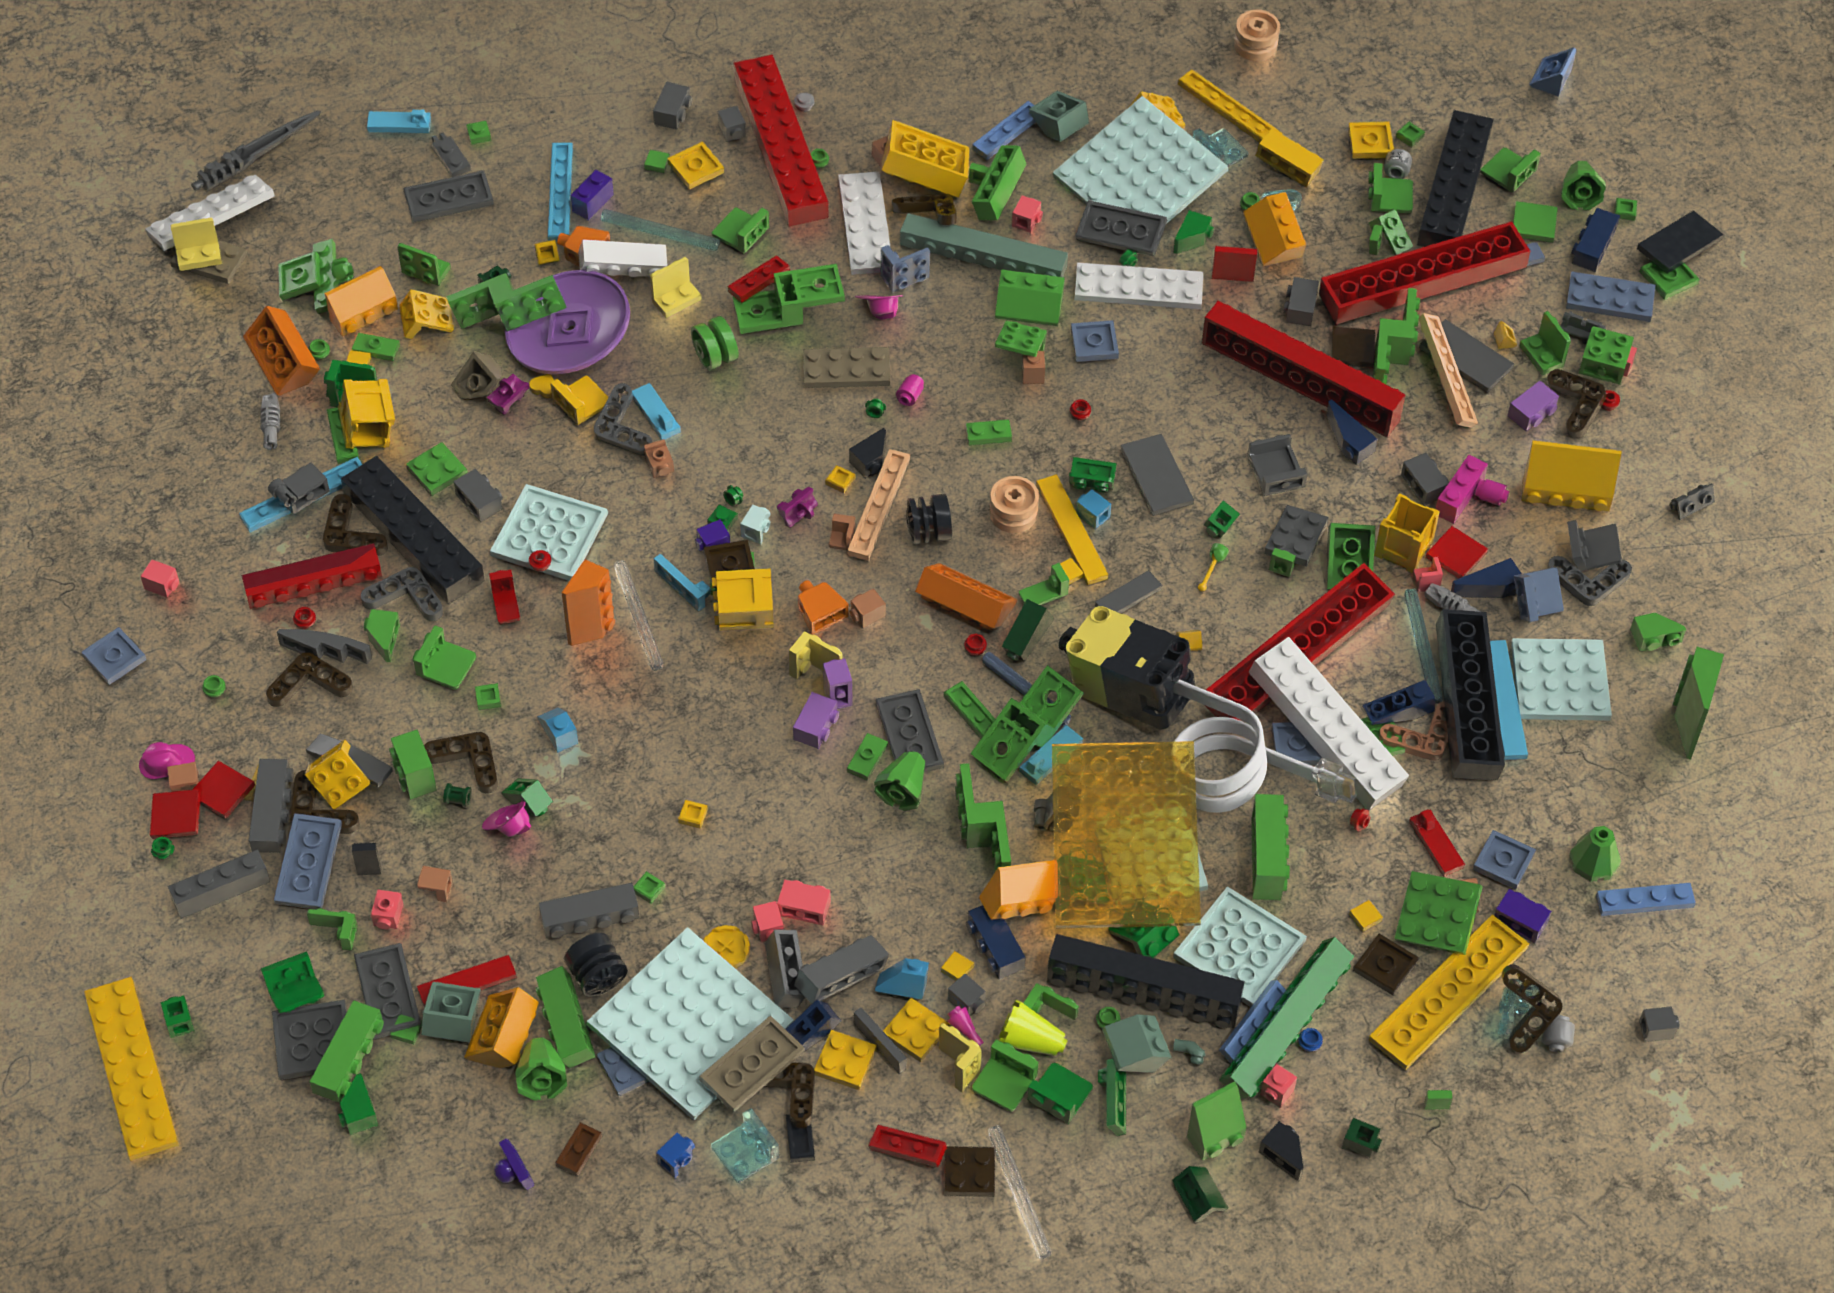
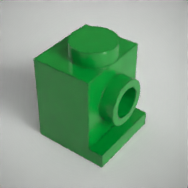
(1224, 514)
(177, 1016)

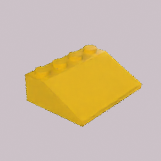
(925, 159)
(1570, 475)

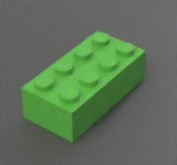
(1269, 847)

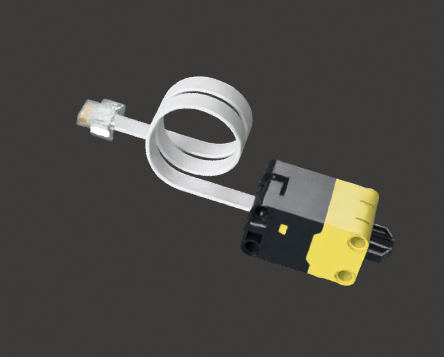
(1148, 679)

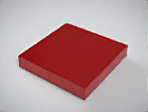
(1234, 263)
(1457, 552)
(223, 789)
(175, 814)

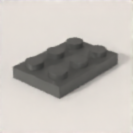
(1297, 533)

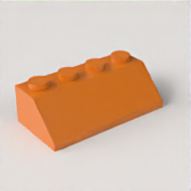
(280, 351)
(965, 595)
(588, 604)

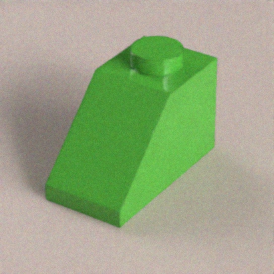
(383, 631)

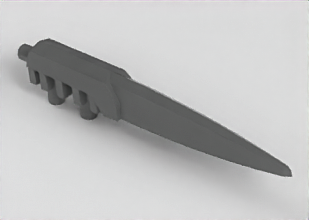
(245, 155)

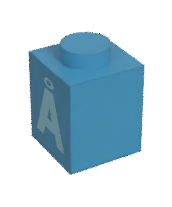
(1093, 509)

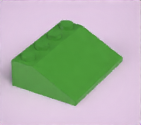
(1695, 695)

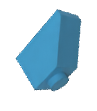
(559, 729)
(904, 979)

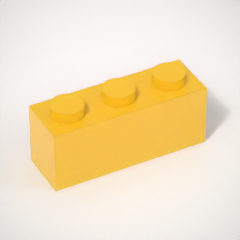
(1289, 157)

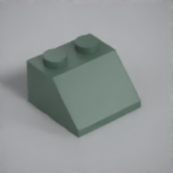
(1060, 115)
(450, 1012)
(1137, 1044)

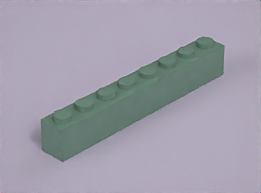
(981, 247)

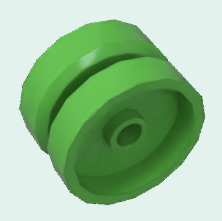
(714, 343)

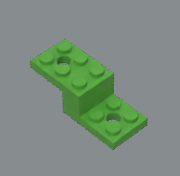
(790, 295)
(499, 298)
(1396, 338)
(1027, 723)
(981, 822)

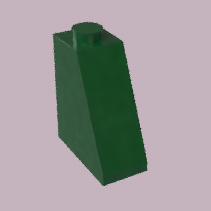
(1027, 630)

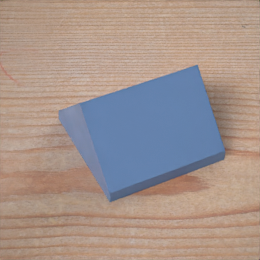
(1554, 72)

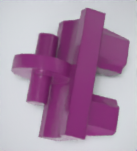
(509, 391)
(799, 507)

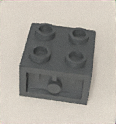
(1594, 546)

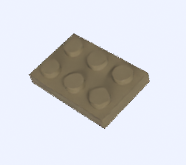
(231, 257)

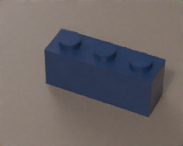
(1595, 239)
(997, 943)

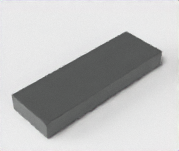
(1131, 593)
(878, 1037)

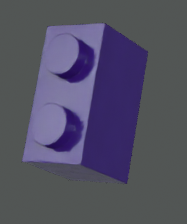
(592, 195)
(1523, 915)

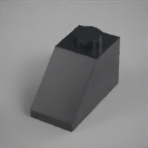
(869, 454)
(1283, 1149)

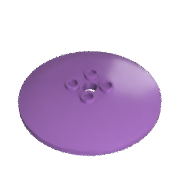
(600, 319)

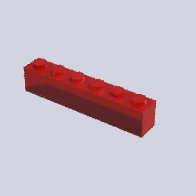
(312, 576)

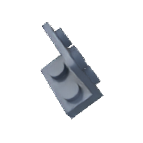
(906, 270)
(1538, 593)

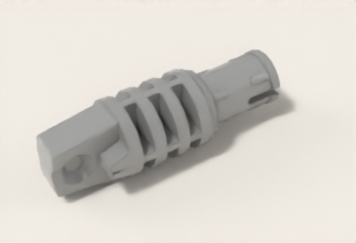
(270, 420)
(1446, 599)

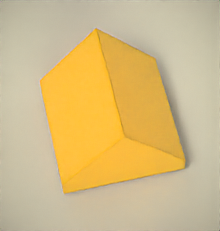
(546, 252)
(1504, 336)
(1194, 638)

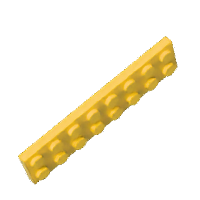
(1448, 993)
(131, 1068)

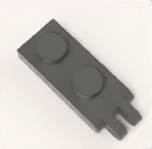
(450, 155)

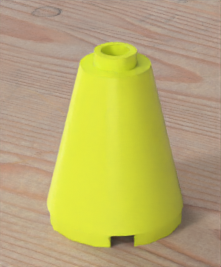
(1031, 1032)

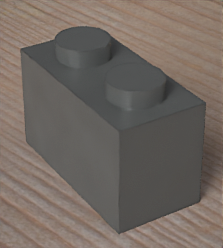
(672, 105)
(1302, 301)
(1424, 478)
(478, 495)

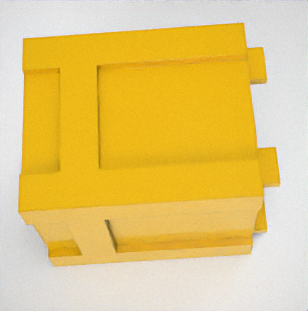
(366, 413)
(1406, 533)
(743, 599)

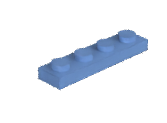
(1004, 132)
(1645, 899)
(1252, 1020)

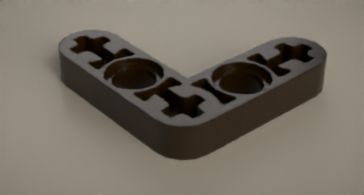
(940, 203)
(1585, 398)
(340, 532)
(304, 673)
(469, 749)
(310, 793)
(1538, 1009)
(793, 1080)

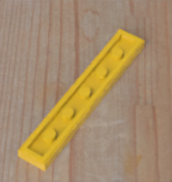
(1225, 105)
(1072, 529)

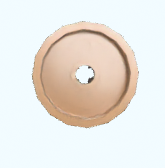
(1256, 35)
(1014, 504)

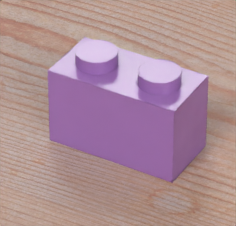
(1533, 406)
(838, 682)
(815, 720)

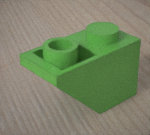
(1656, 631)

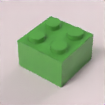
(412, 764)

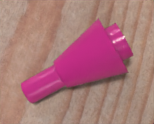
(962, 1022)

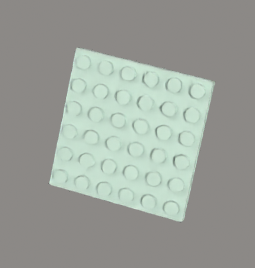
(1141, 164)
(683, 1018)

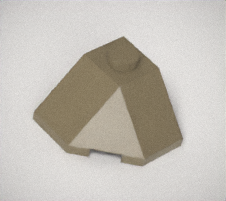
(477, 376)

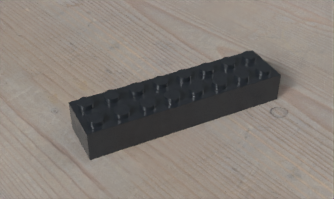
(1455, 178)
(413, 529)
(1469, 695)
(1145, 981)

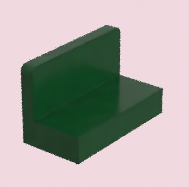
(1199, 1192)

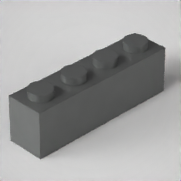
(270, 804)
(219, 884)
(589, 910)
(841, 969)

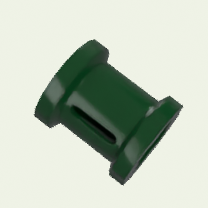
(457, 795)

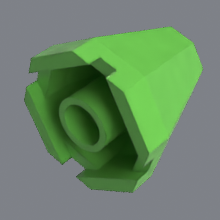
(1582, 186)
(902, 781)
(1596, 854)
(540, 1071)

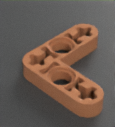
(1424, 741)

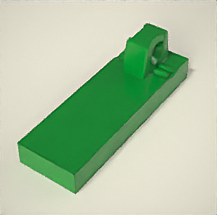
(1116, 1097)

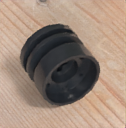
(928, 519)
(595, 964)

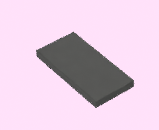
(448, 196)
(1121, 228)
(1473, 358)
(1157, 474)
(909, 727)
(387, 987)

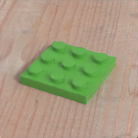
(1438, 912)

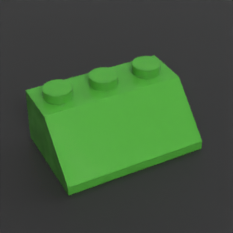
(1029, 297)

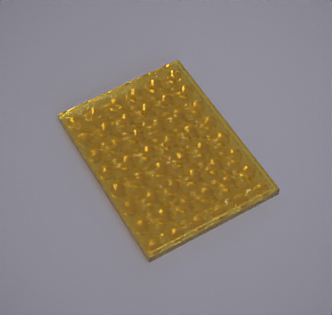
(1125, 835)

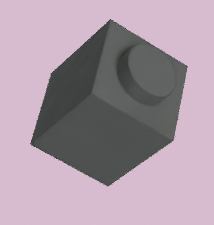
(731, 123)
(967, 994)
(1659, 1024)

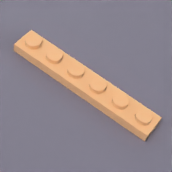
(1447, 370)
(878, 505)

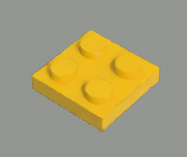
(1370, 139)
(696, 165)
(915, 1029)
(845, 1059)

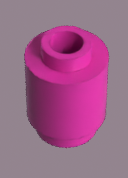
(910, 390)
(1492, 492)

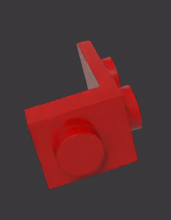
(504, 596)

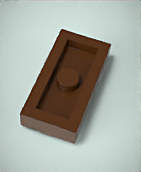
(578, 1149)

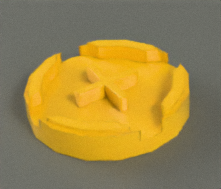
(729, 944)

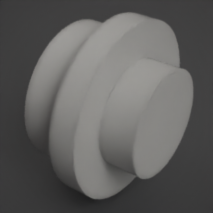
(804, 102)

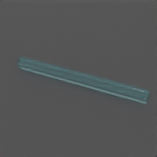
(660, 229)
(1422, 643)

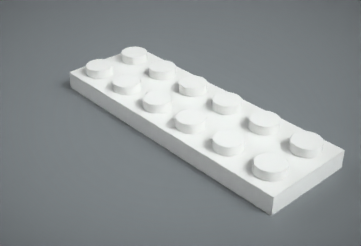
(218, 206)
(864, 220)
(1139, 286)

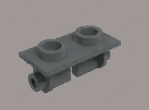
(1576, 326)
(1695, 501)

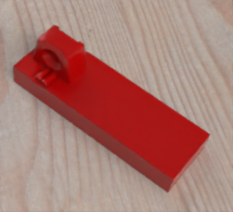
(757, 279)
(1437, 843)
(907, 1146)

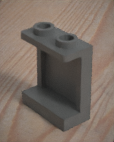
(1276, 465)

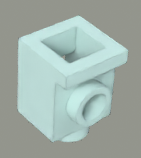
(755, 524)

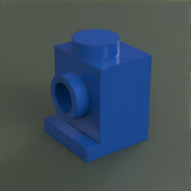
(675, 1154)

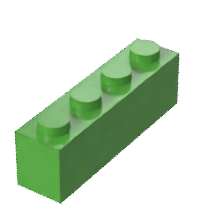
(999, 182)
(565, 1017)
(346, 1051)

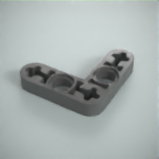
(614, 426)
(1588, 586)
(409, 587)

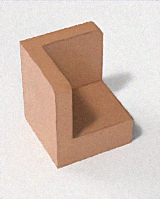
(842, 531)
(182, 775)
(436, 880)

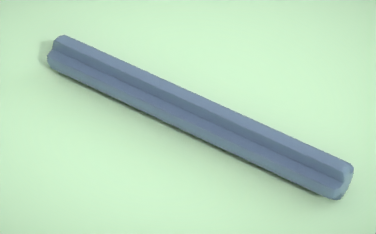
(1012, 677)

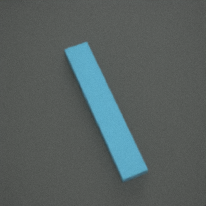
(560, 190)
(274, 509)
(1509, 714)

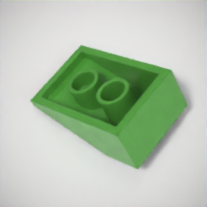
(1348, 549)
(1217, 1122)

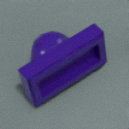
(510, 1168)

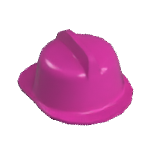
(882, 306)
(160, 756)
(509, 820)

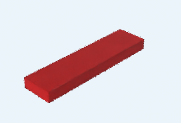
(478, 976)

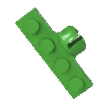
(332, 272)

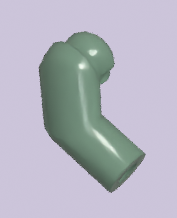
(1191, 1048)

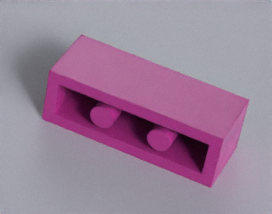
(1461, 489)

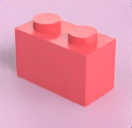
(804, 902)

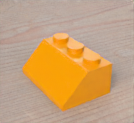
(1275, 229)
(361, 301)
(1020, 890)
(502, 1028)

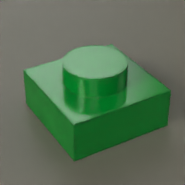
(726, 515)

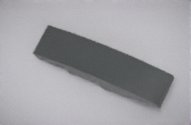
(325, 644)
(373, 768)

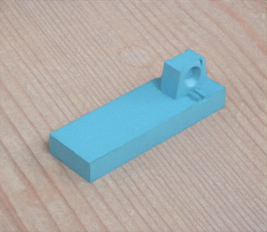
(399, 122)
(656, 411)
(691, 593)
(1040, 763)

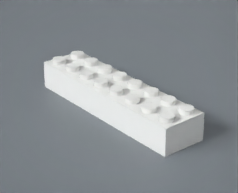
(1328, 722)

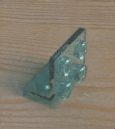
(1222, 145)
(1508, 1004)
(747, 1148)

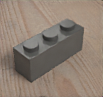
(783, 964)

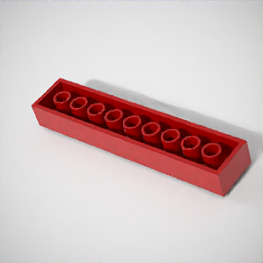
(781, 140)
(1427, 269)
(1302, 368)
(1314, 631)

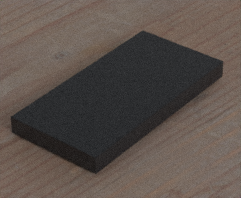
(1680, 241)

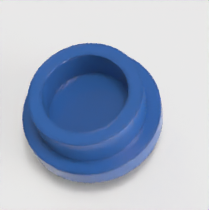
(1310, 1040)

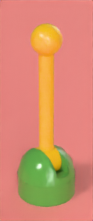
(1218, 554)

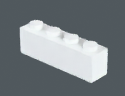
(622, 258)

